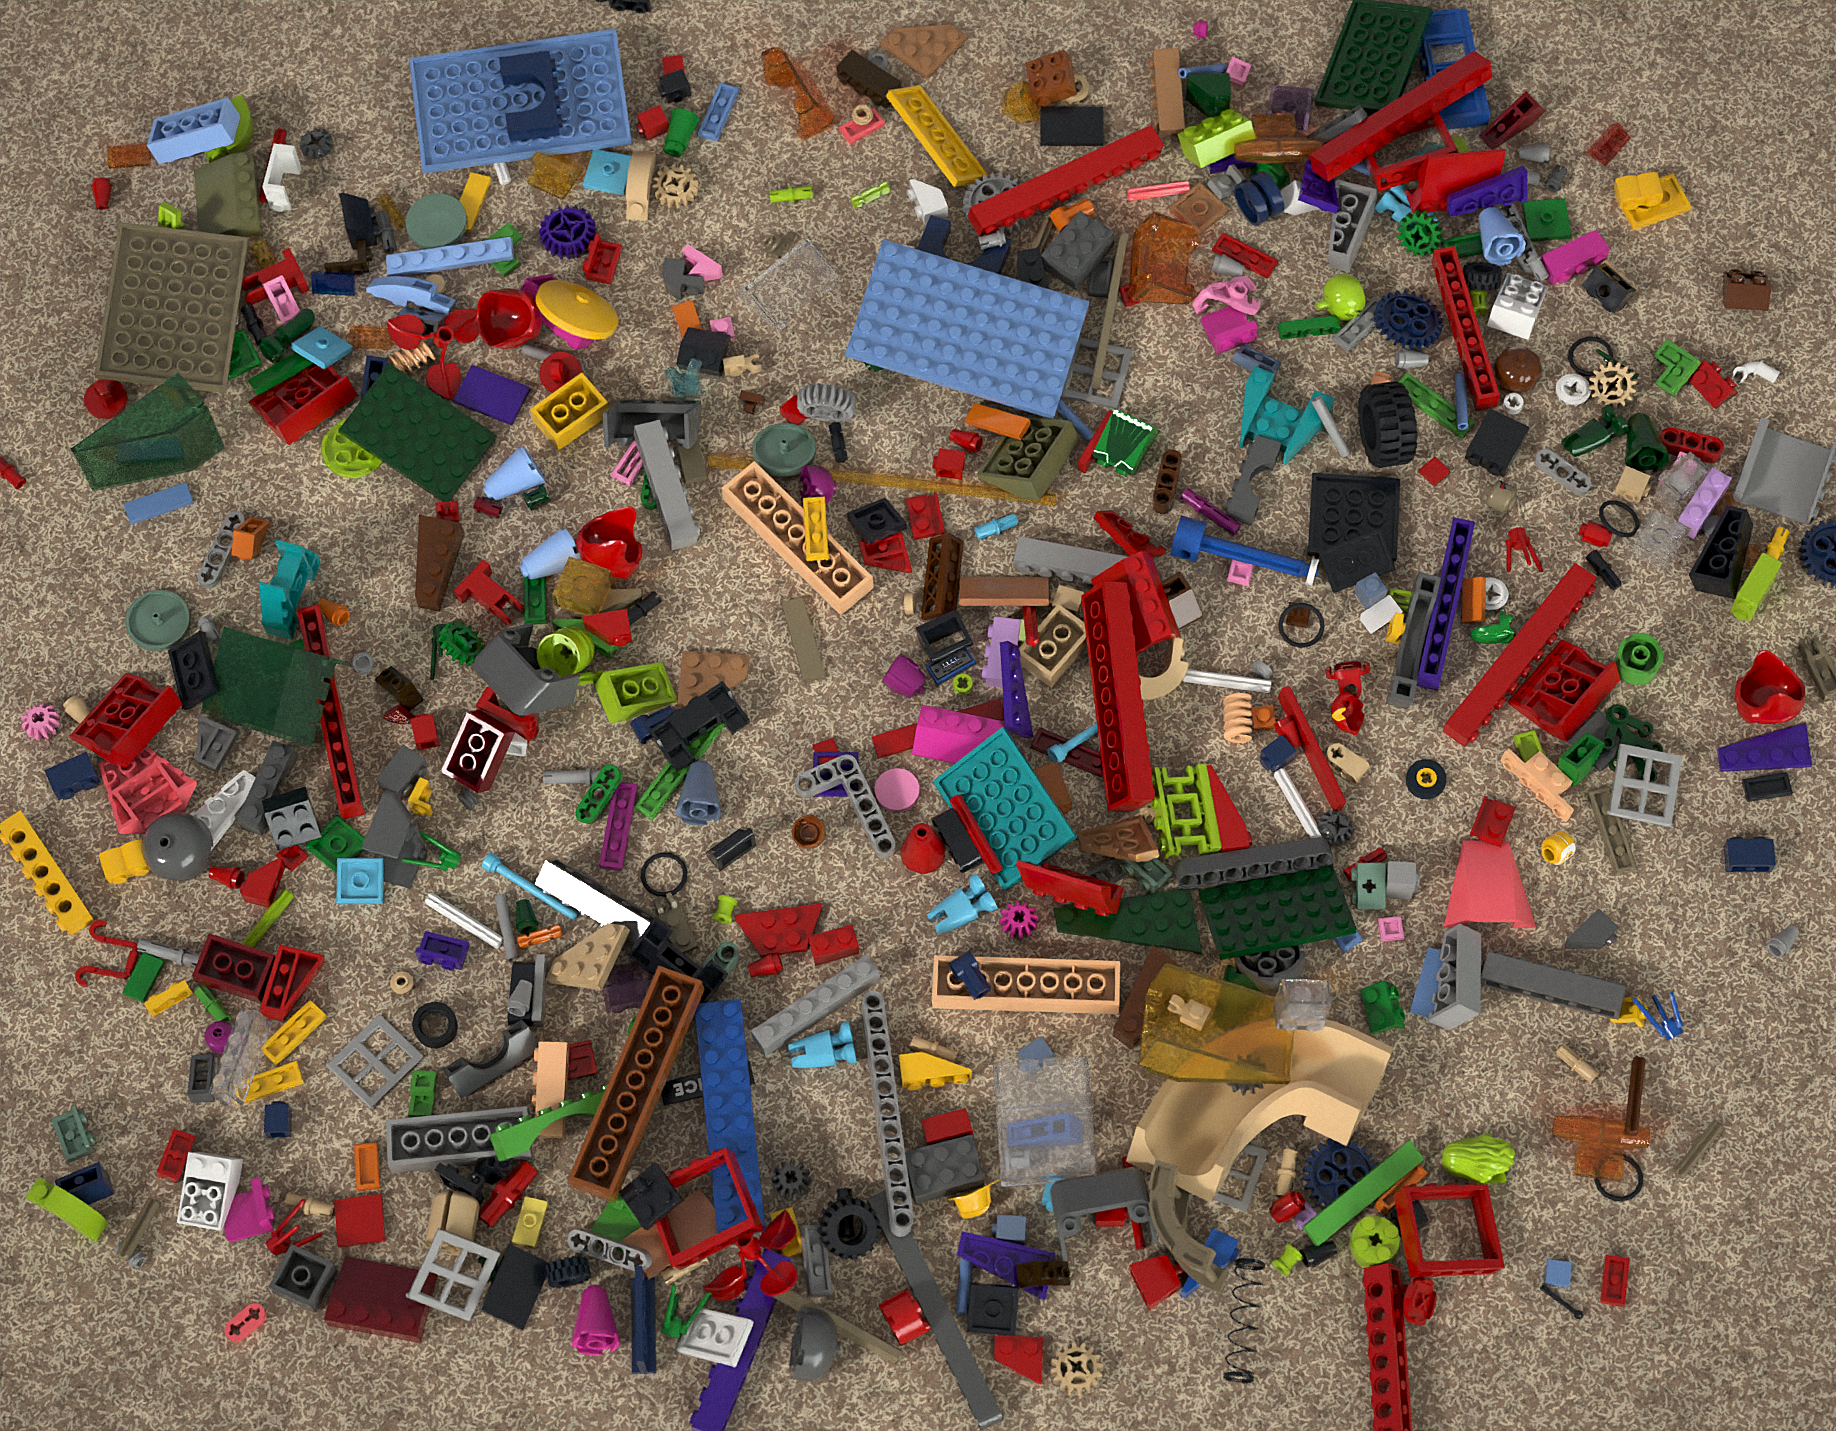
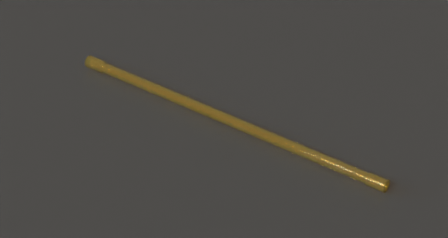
(1047, 499)

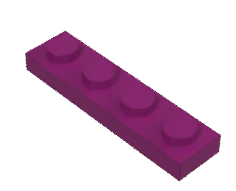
(618, 826)

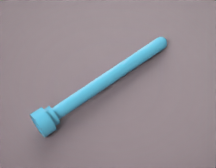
(1058, 752)
(493, 864)

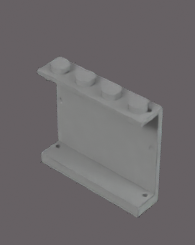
(1784, 474)

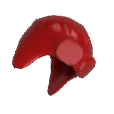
(507, 318)
(611, 542)
(1769, 691)

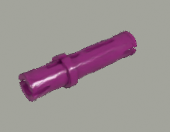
(1202, 506)

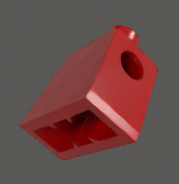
(1156, 1279)

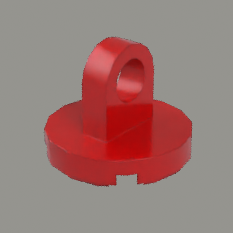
(559, 370)
(105, 398)
(1348, 673)
(1419, 1300)

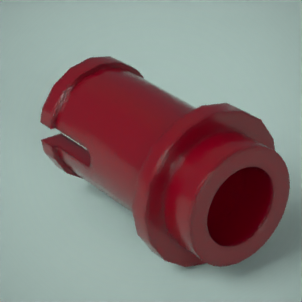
(487, 507)

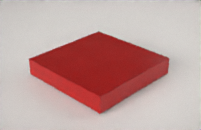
(359, 1220)

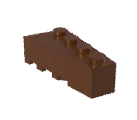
(436, 557)
(1130, 1021)

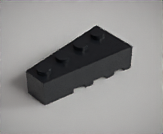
(1030, 268)
(1724, 554)

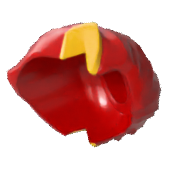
(1347, 713)

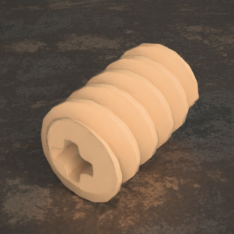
(411, 357)
(1237, 717)

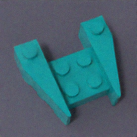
(1276, 419)
(285, 589)

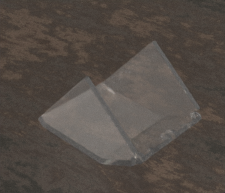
(1043, 1120)

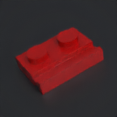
(925, 516)
(1492, 821)
(581, 1060)

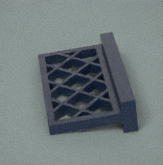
(643, 1323)

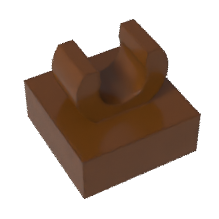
(751, 400)
(1298, 616)

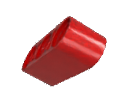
(1700, 442)

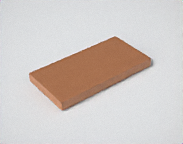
(1004, 591)
(691, 1223)

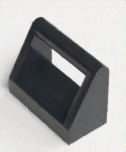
(939, 629)
(732, 848)

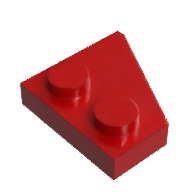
(1021, 1355)

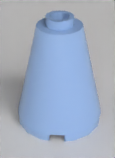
(1499, 237)
(514, 476)
(549, 556)

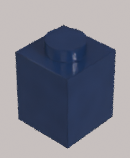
(1277, 754)
(277, 1120)

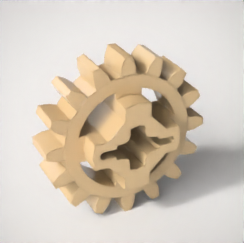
(674, 188)
(1606, 379)
(1085, 1375)

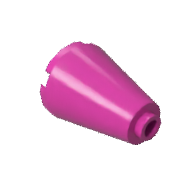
(595, 1323)

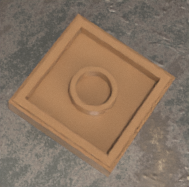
(1199, 208)

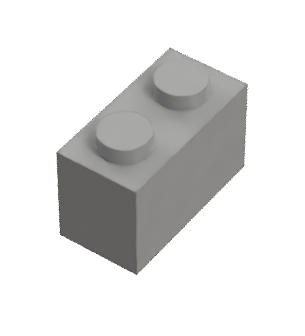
(1401, 880)

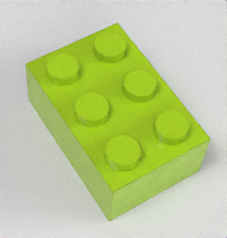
(1215, 137)

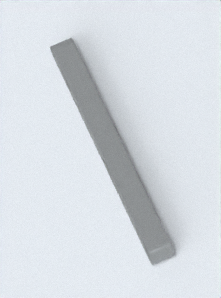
(885, 1122)

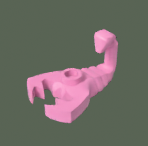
(1231, 293)

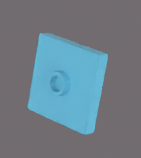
(607, 172)
(322, 347)
(360, 880)

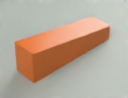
(1387, 1202)

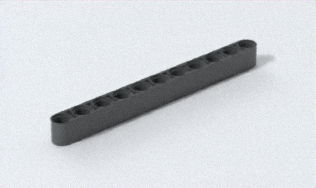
(939, 1318)

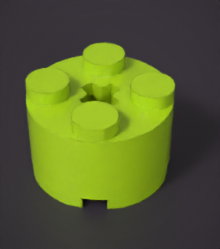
(1387, 1241)

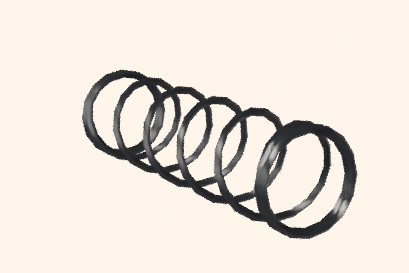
(1246, 1374)

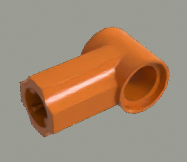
(1062, 216)

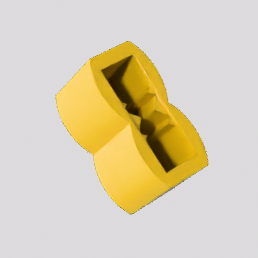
(1638, 190)
(124, 862)

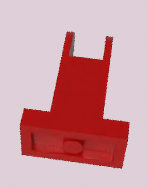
(287, 268)
(486, 592)

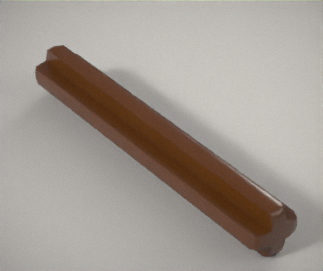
(1634, 1096)

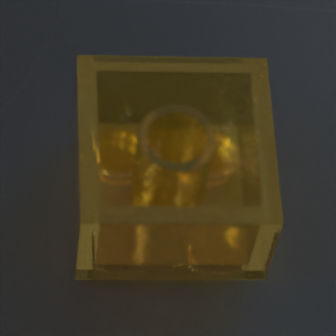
(582, 587)

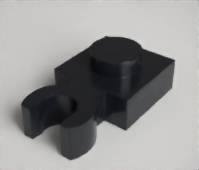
(493, 1170)

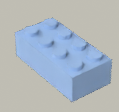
(193, 130)

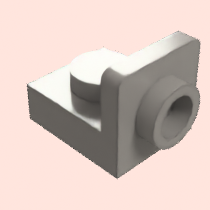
(1224, 184)

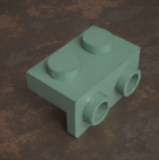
(1150, 874)
(73, 1135)

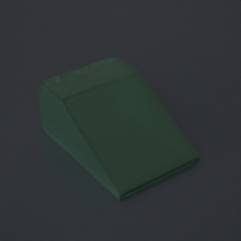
(151, 439)
(270, 686)

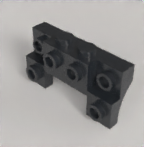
(695, 720)
(654, 951)

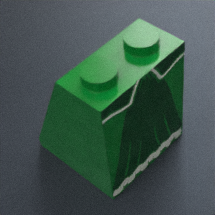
(1124, 443)

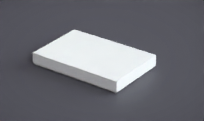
(716, 1337)

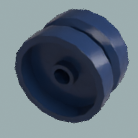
(1259, 198)

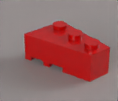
(288, 980)

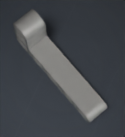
(856, 798)

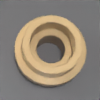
(862, 110)
(406, 987)

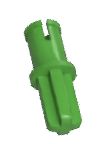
(212, 1004)

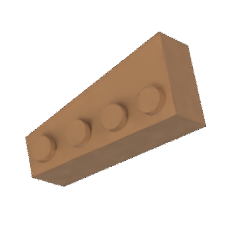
(1167, 92)

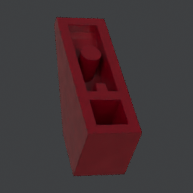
(1512, 121)

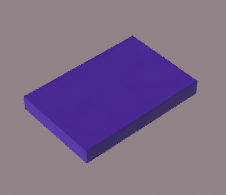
(491, 395)

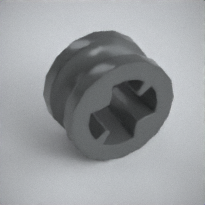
(467, 799)

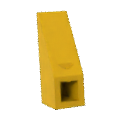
(925, 1069)

